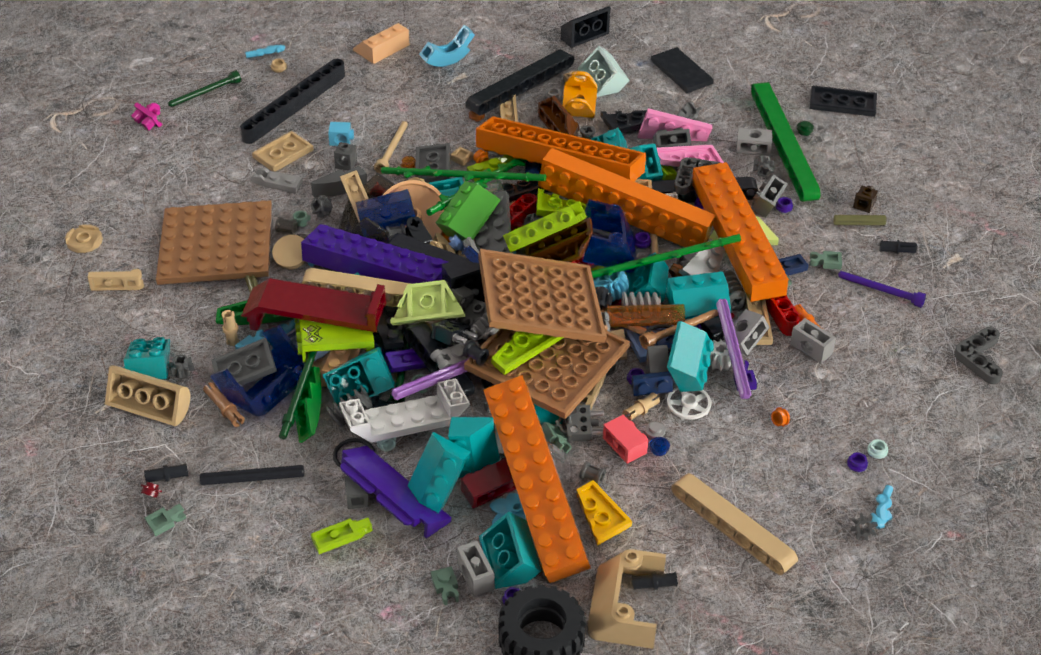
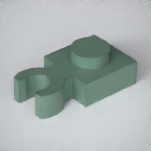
(828, 259)
(555, 436)
(445, 583)

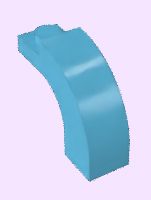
(449, 53)

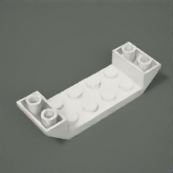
(408, 416)

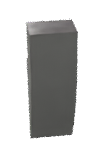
(332, 185)

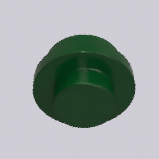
(805, 128)

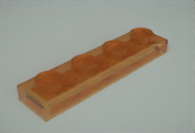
(645, 315)

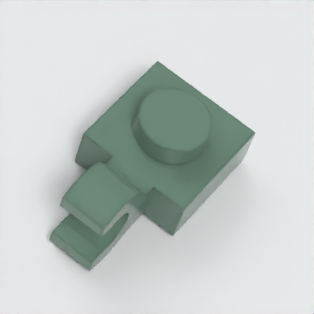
(163, 520)

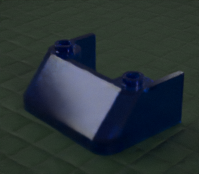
(620, 243)
(271, 388)

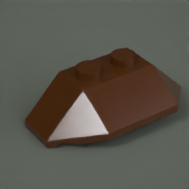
(557, 117)
(563, 245)

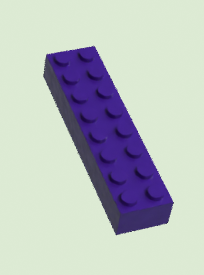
(368, 257)

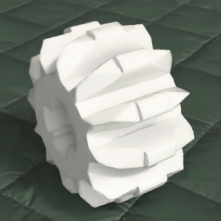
(720, 356)

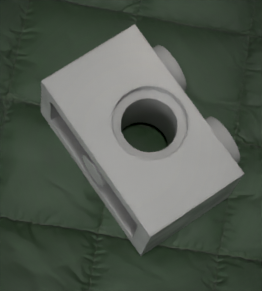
(754, 141)
(749, 330)
(813, 340)
(475, 568)

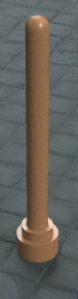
(650, 339)

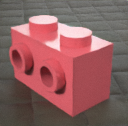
(625, 438)

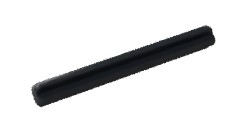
(248, 475)

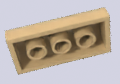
(146, 396)

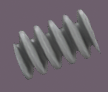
(639, 300)

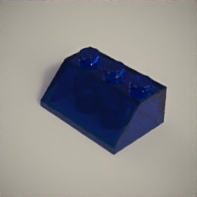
(387, 209)

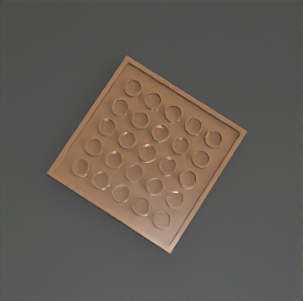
(215, 242)
(540, 296)
(559, 374)

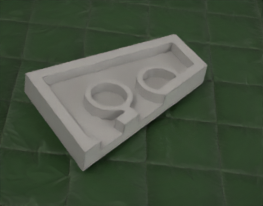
(704, 262)

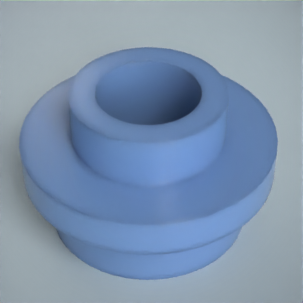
(456, 243)

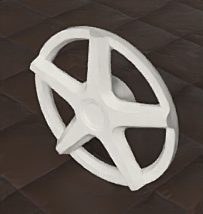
(689, 402)

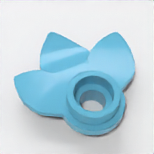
(510, 504)

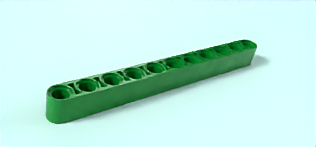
(785, 142)

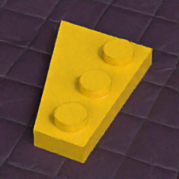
(601, 512)

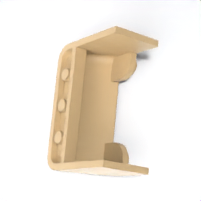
(614, 620)

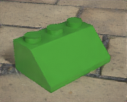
(467, 211)

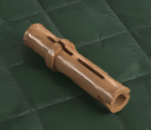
(227, 408)

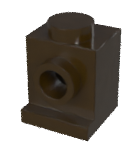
(867, 194)

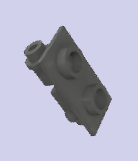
(689, 111)

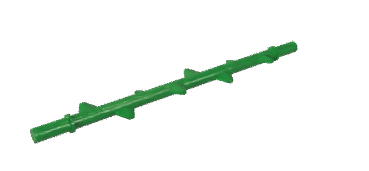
(467, 175)
(445, 200)
(665, 256)

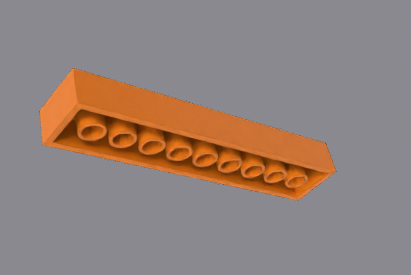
(534, 143)
(642, 205)
(753, 255)
(536, 480)

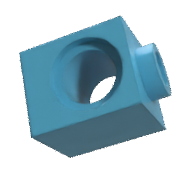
(340, 132)

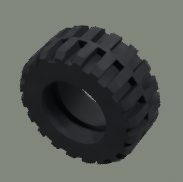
(541, 605)

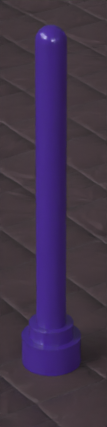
(917, 298)

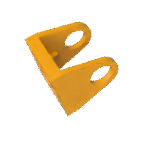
(582, 88)

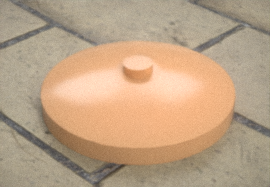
(422, 197)

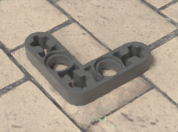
(686, 168)
(988, 371)

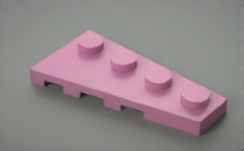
(658, 120)
(673, 155)

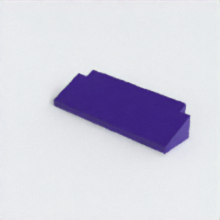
(391, 488)

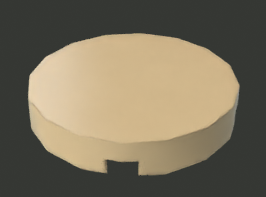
(84, 238)
(288, 252)

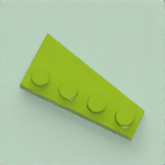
(521, 349)

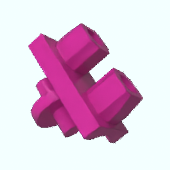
(149, 113)

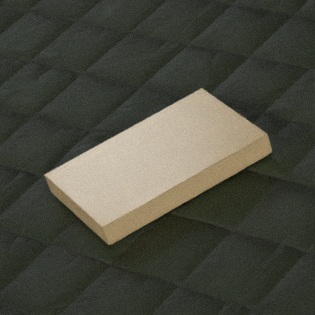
(282, 151)

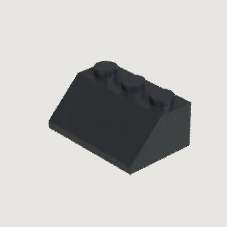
(586, 27)
(463, 273)

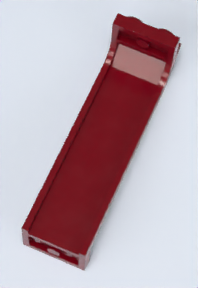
(314, 304)

